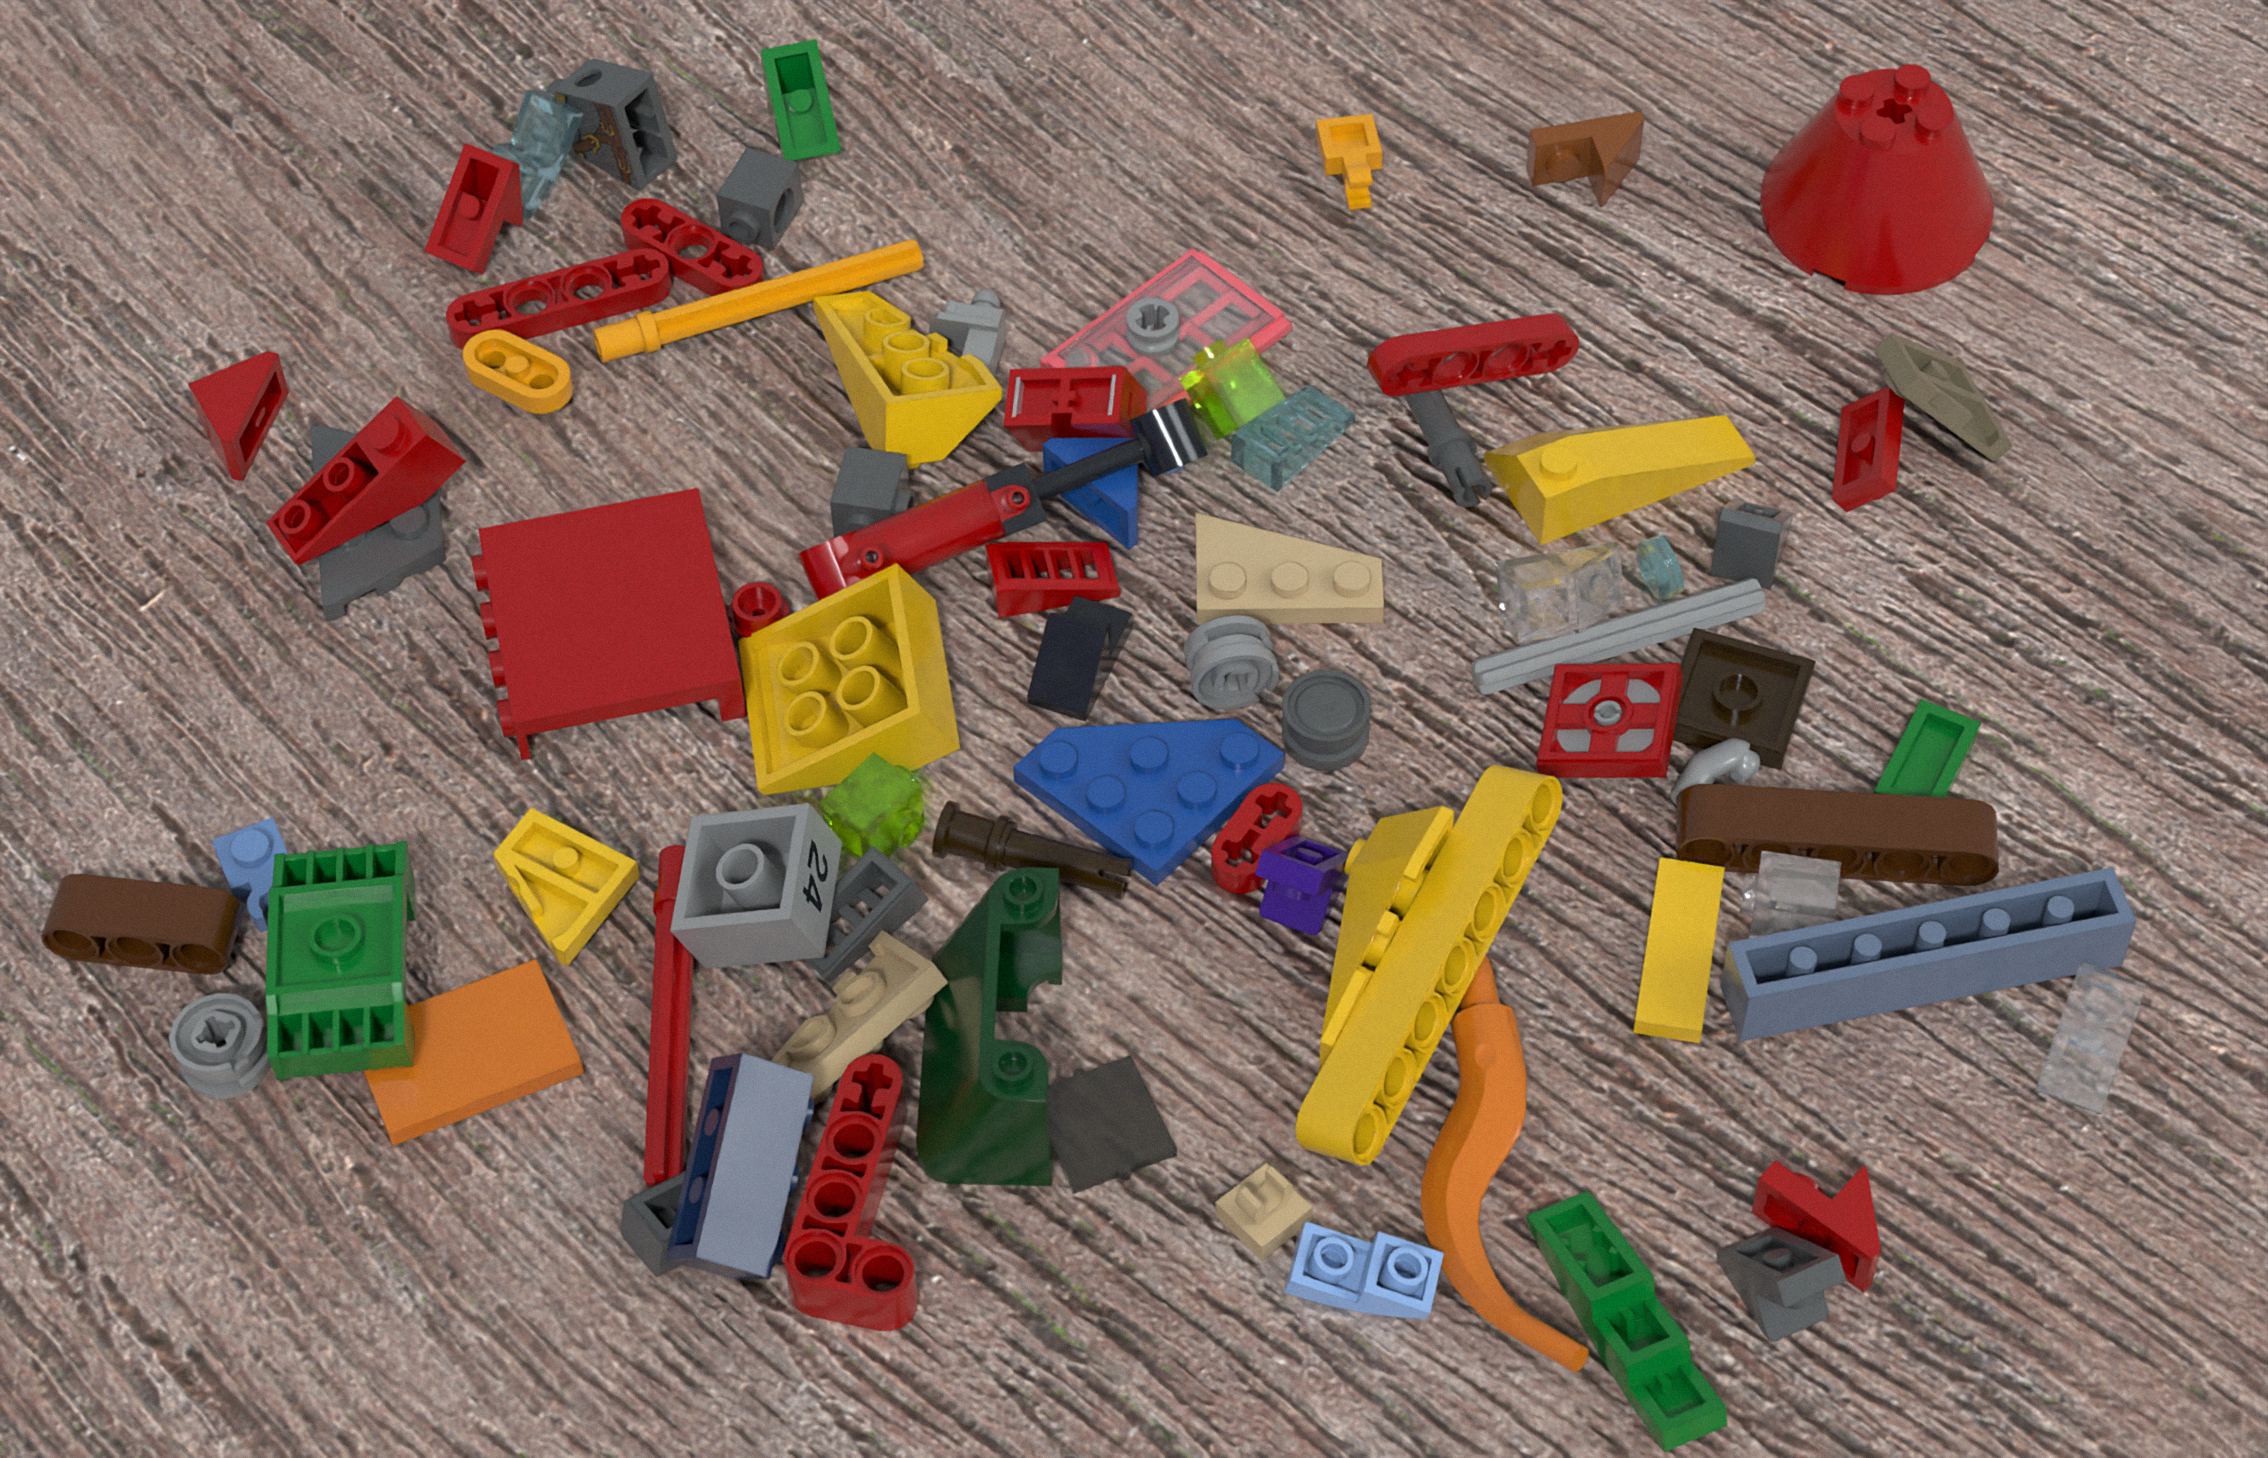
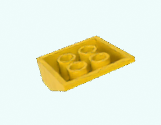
(847, 683)

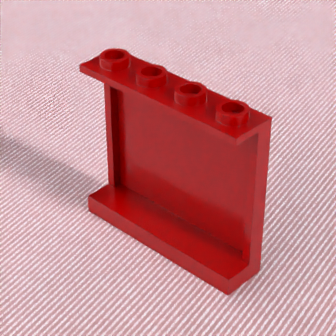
(605, 615)

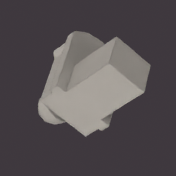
(974, 327)

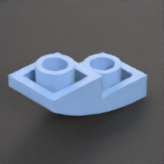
(1361, 1276)

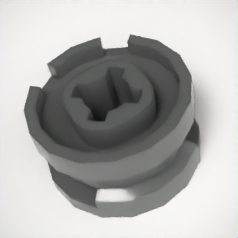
(1325, 720)

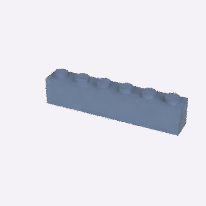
(1926, 953)

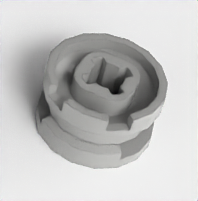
(1230, 662)
(220, 1045)

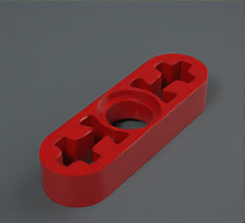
(682, 231)

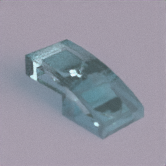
(540, 144)

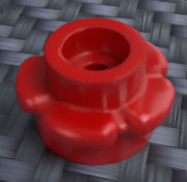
(754, 600)

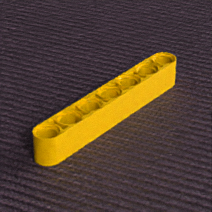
(1428, 965)

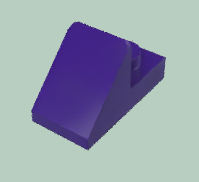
(1301, 882)

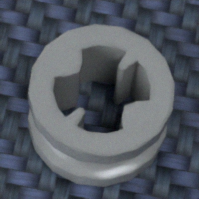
(1156, 312)

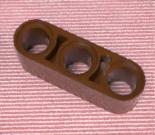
(143, 924)

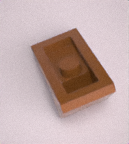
(1593, 148)

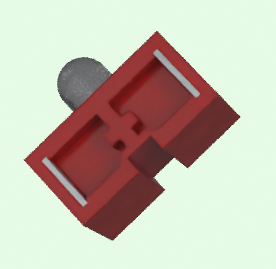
(1072, 400)

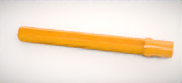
(649, 331)

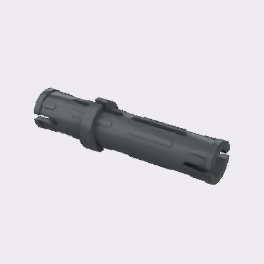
(1449, 447)

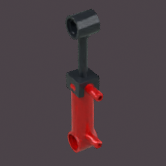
(993, 506)

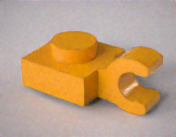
(1351, 149)

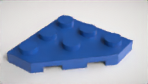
(1149, 785)

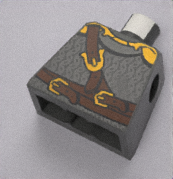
(621, 121)

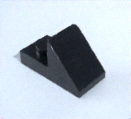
(1078, 657)

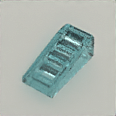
(1278, 466)

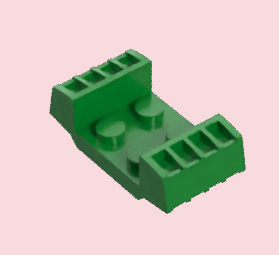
(339, 961)

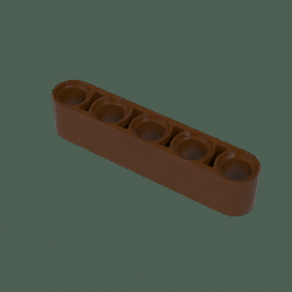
(1867, 832)

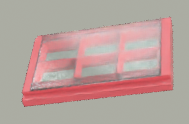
(1210, 308)

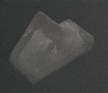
(2091, 1038)

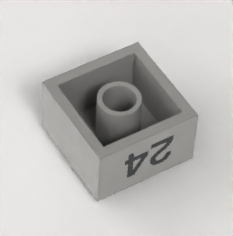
(756, 886)

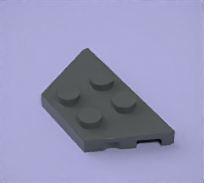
(382, 555)

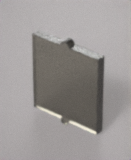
(1105, 1125)

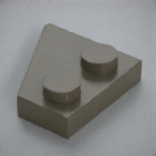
(1943, 391)

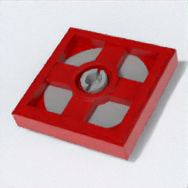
(1610, 720)

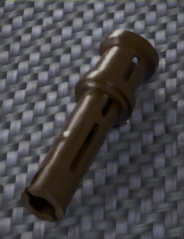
(1002, 845)

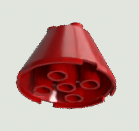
(1880, 187)

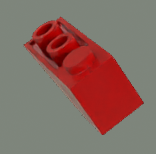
(371, 480)

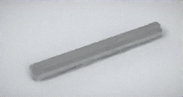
(1619, 635)

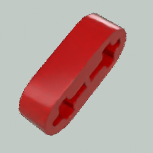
(1246, 831)

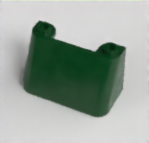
(981, 1096)

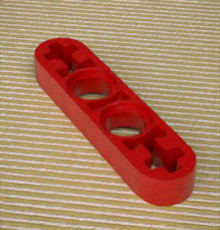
(557, 292)
(1414, 360)

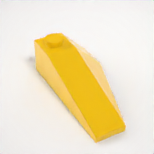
(901, 383)
(1598, 473)
(1381, 886)

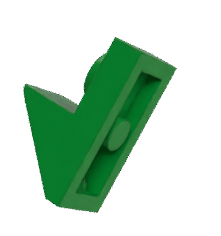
(799, 101)

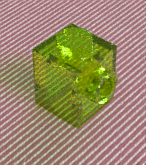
(1230, 386)
(875, 808)

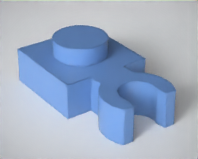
(249, 865)

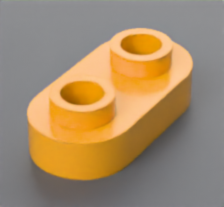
(526, 374)

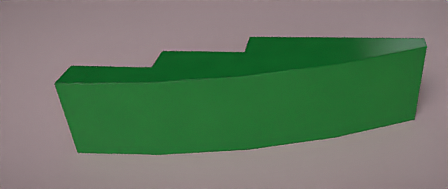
(1626, 1321)

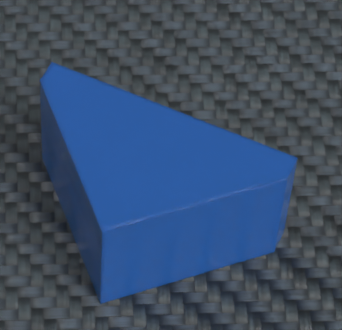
(1106, 501)

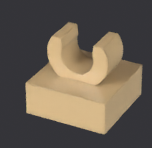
(1263, 1211)

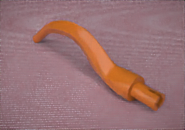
(1470, 1152)

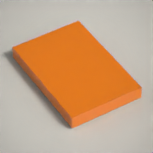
(476, 1053)

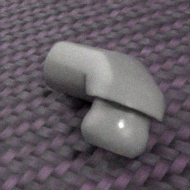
(1713, 762)

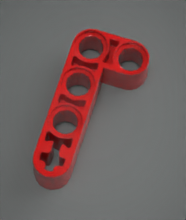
(854, 1186)

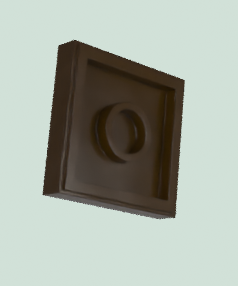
(1741, 694)

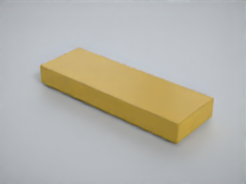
(1679, 950)

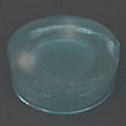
(1659, 568)

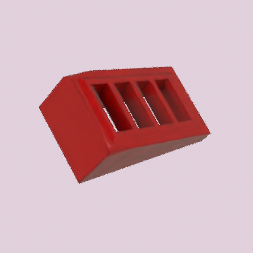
(1031, 594)

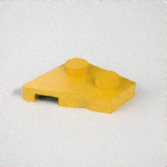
(563, 880)

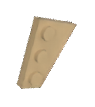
(1282, 577)
(866, 1010)

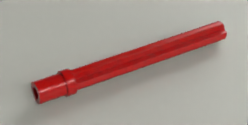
(669, 1033)

